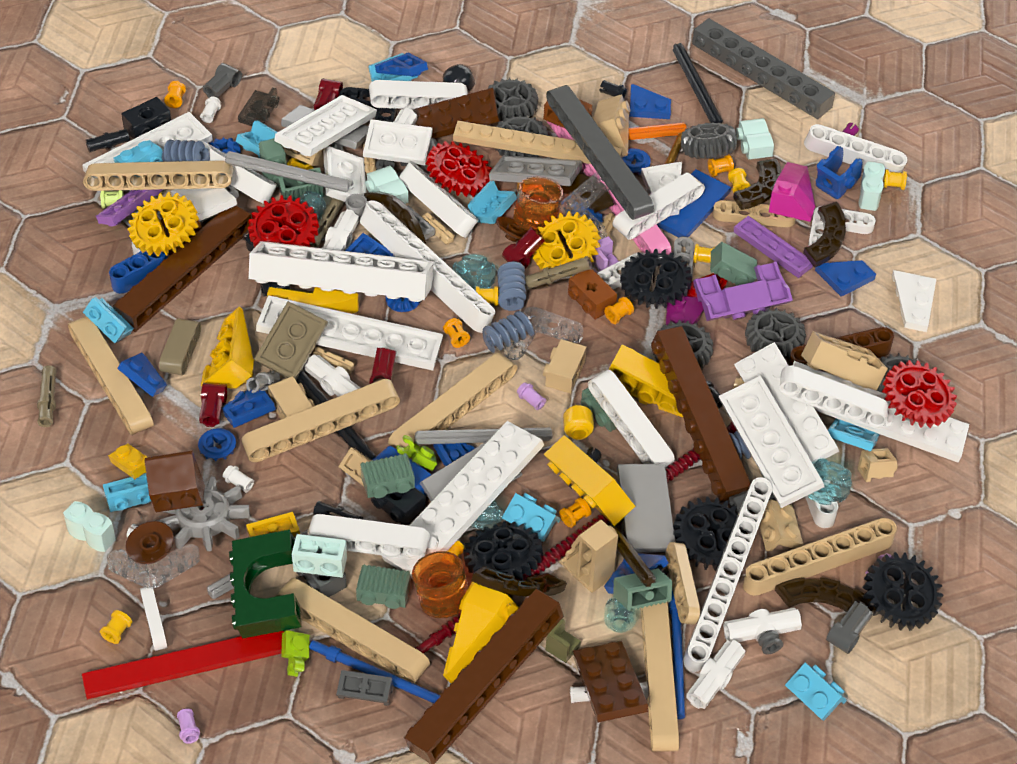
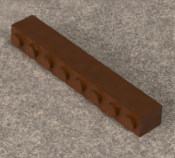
(183, 267)
(700, 413)
(483, 677)

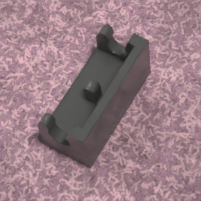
(365, 687)

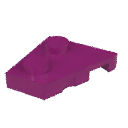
(684, 310)

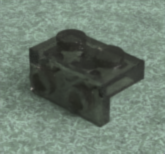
(259, 107)

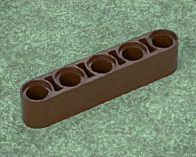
(877, 340)

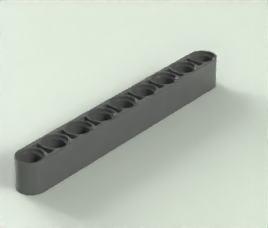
(600, 152)

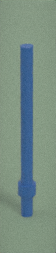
(335, 654)
(677, 659)

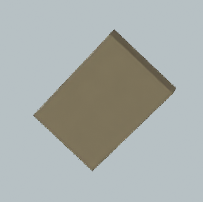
(291, 341)

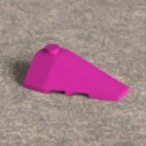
(793, 193)

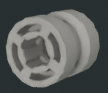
(356, 203)

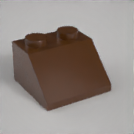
(174, 481)

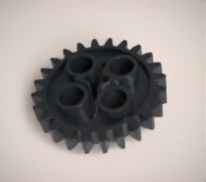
(671, 282)
(710, 532)
(504, 550)
(880, 588)

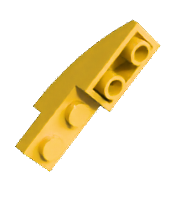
(332, 300)

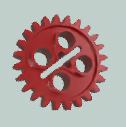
(458, 168)
(284, 226)
(919, 394)

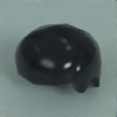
(459, 74)

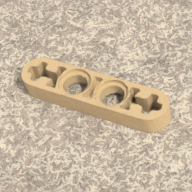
(754, 213)
(682, 583)

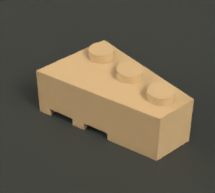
(613, 120)
(844, 360)
(592, 556)

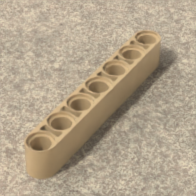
(148, 179)
(114, 382)
(458, 399)
(320, 420)
(806, 560)
(357, 632)
(659, 678)

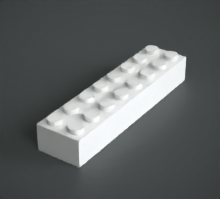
(341, 271)

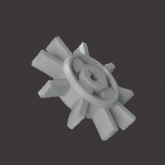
(210, 518)

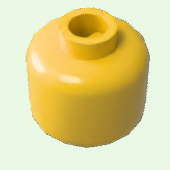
(578, 422)

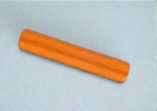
(656, 131)

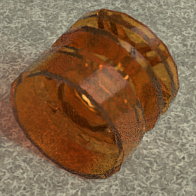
(536, 202)
(440, 583)

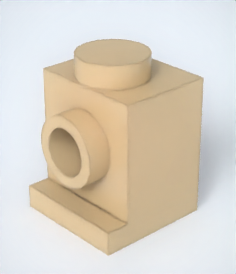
(877, 464)

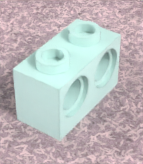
(319, 555)

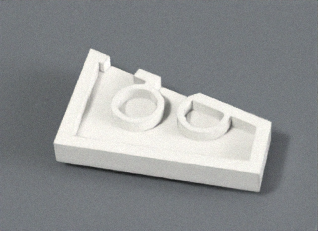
(658, 176)
(915, 299)

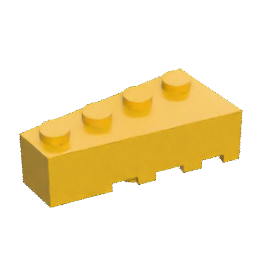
(643, 379)
(588, 480)

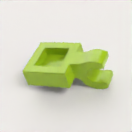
(421, 455)
(295, 648)

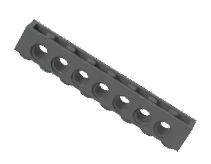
(763, 68)

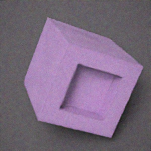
(605, 257)

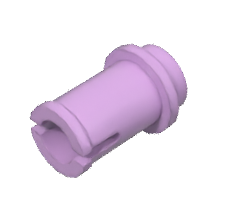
(531, 396)
(189, 732)

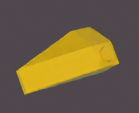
(233, 355)
(481, 616)

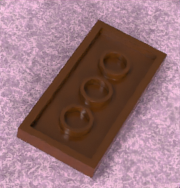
(471, 108)
(610, 681)

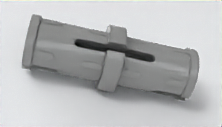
(262, 381)

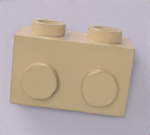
(780, 527)

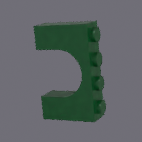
(249, 559)

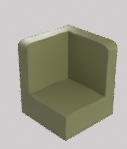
(561, 643)

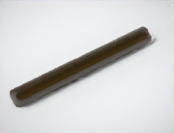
(633, 559)

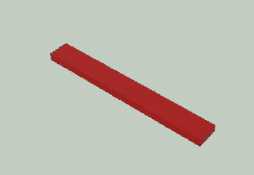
(180, 664)

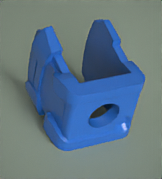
(829, 167)

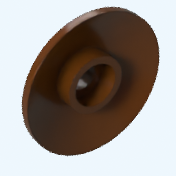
(509, 226)
(145, 536)

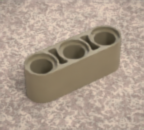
(180, 346)

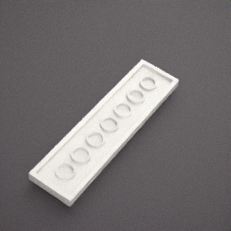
(363, 334)
(943, 440)
(473, 489)

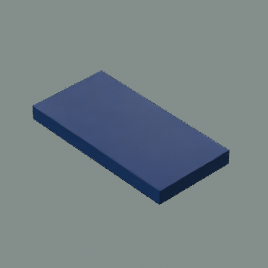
(696, 212)

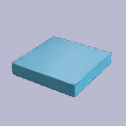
(853, 434)

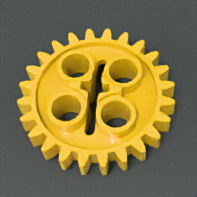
(148, 232)
(583, 234)

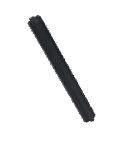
(696, 83)
(347, 433)

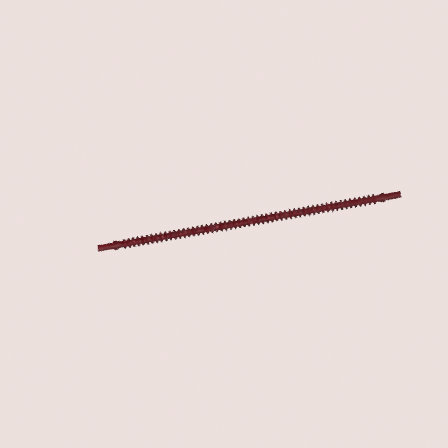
(672, 471)

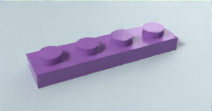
(125, 206)
(773, 246)

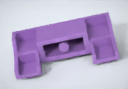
(743, 299)

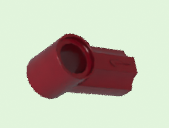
(327, 92)
(523, 248)
(383, 364)
(212, 398)

